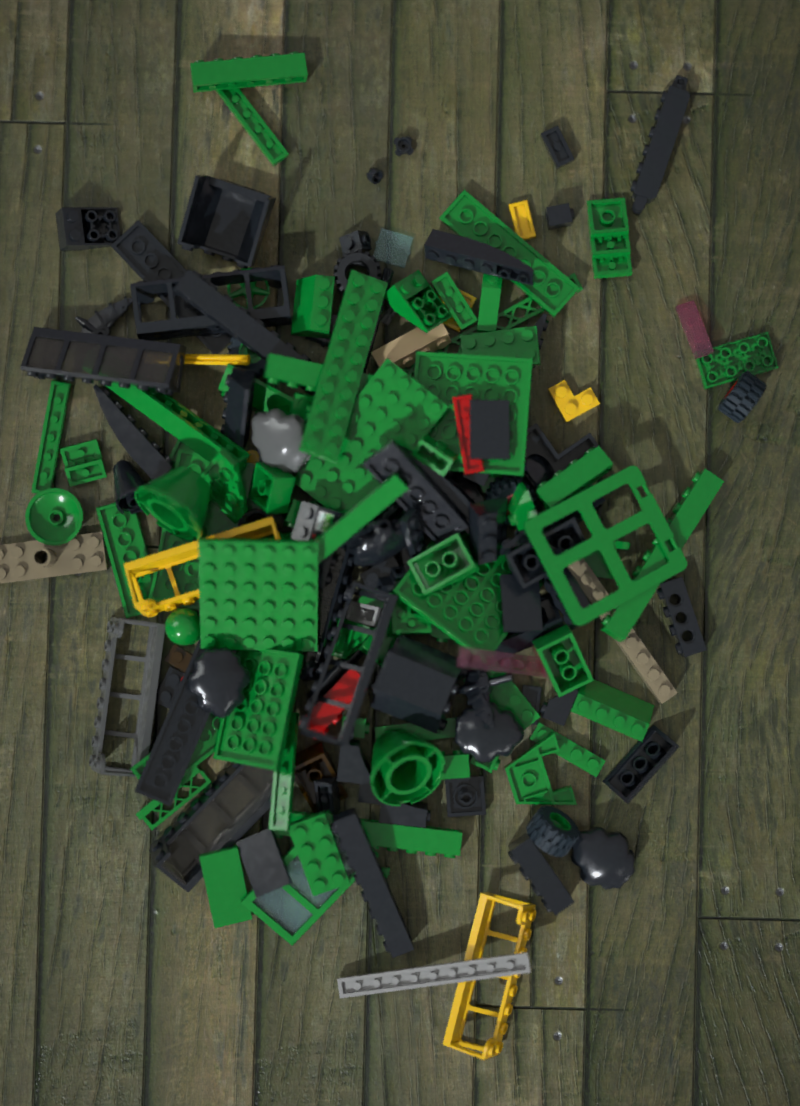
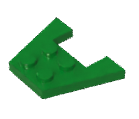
(530, 779)

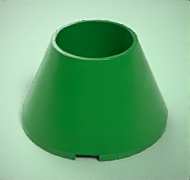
(177, 502)
(404, 768)

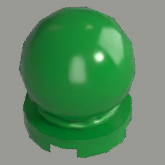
(183, 626)

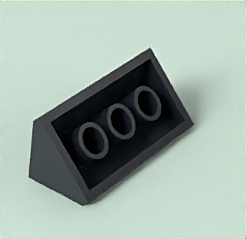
(524, 560)
(640, 764)

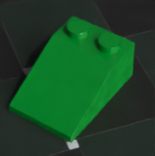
(443, 564)

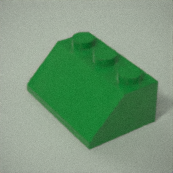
(313, 306)

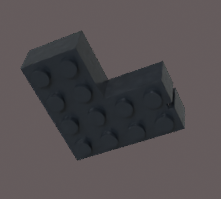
(539, 444)

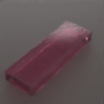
(694, 329)

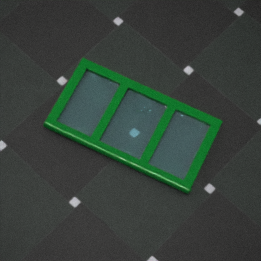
(293, 907)

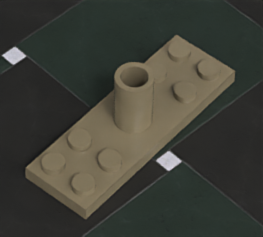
(24, 559)

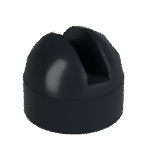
(375, 179)

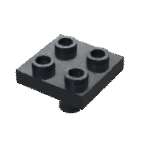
(465, 796)

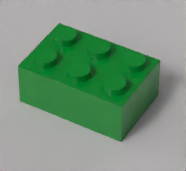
(562, 660)

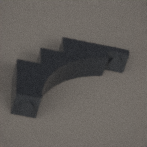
(355, 769)

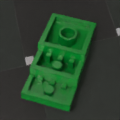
(609, 238)

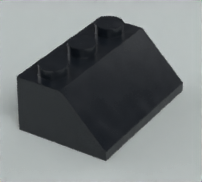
(487, 529)

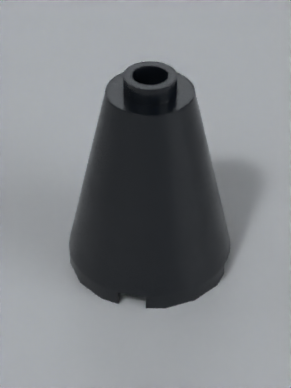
(126, 483)

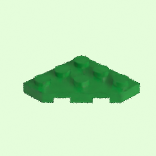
(226, 485)

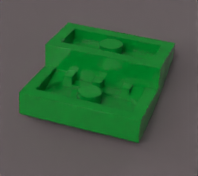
(83, 462)

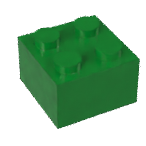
(271, 488)

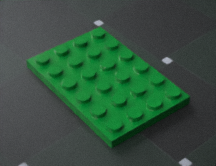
(260, 725)

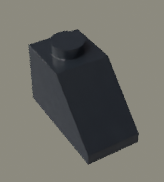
(558, 708)

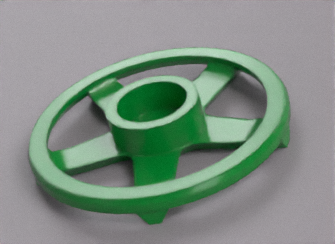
(254, 290)

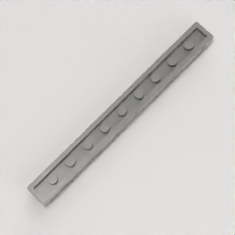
(434, 975)

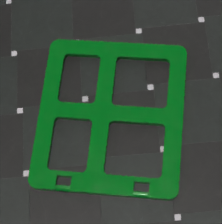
(602, 540)

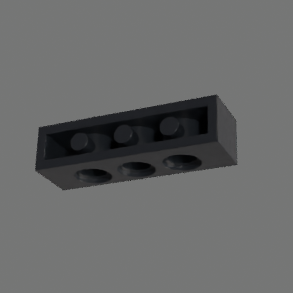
(696, 642)

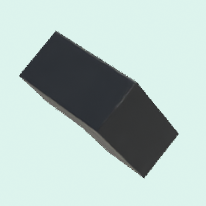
(390, 582)

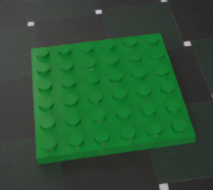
(486, 379)
(258, 594)
(466, 609)

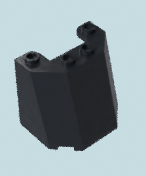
(225, 220)
(417, 684)

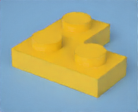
(570, 405)

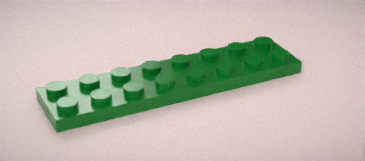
(473, 220)

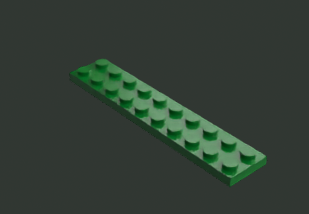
(343, 366)

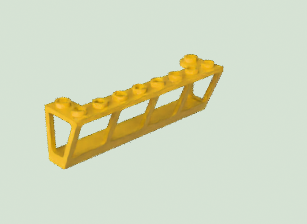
(182, 554)
(464, 990)

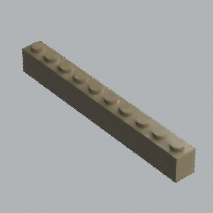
(632, 646)

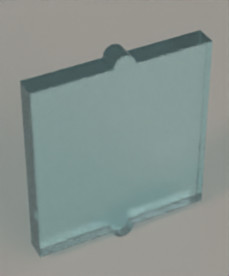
(393, 248)

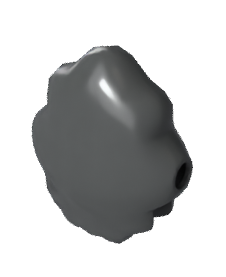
(279, 439)

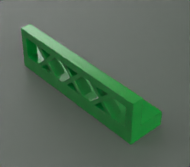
(153, 804)

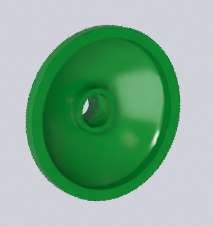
(45, 507)

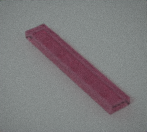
(500, 662)

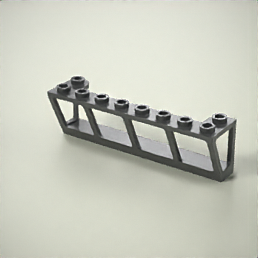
(146, 698)

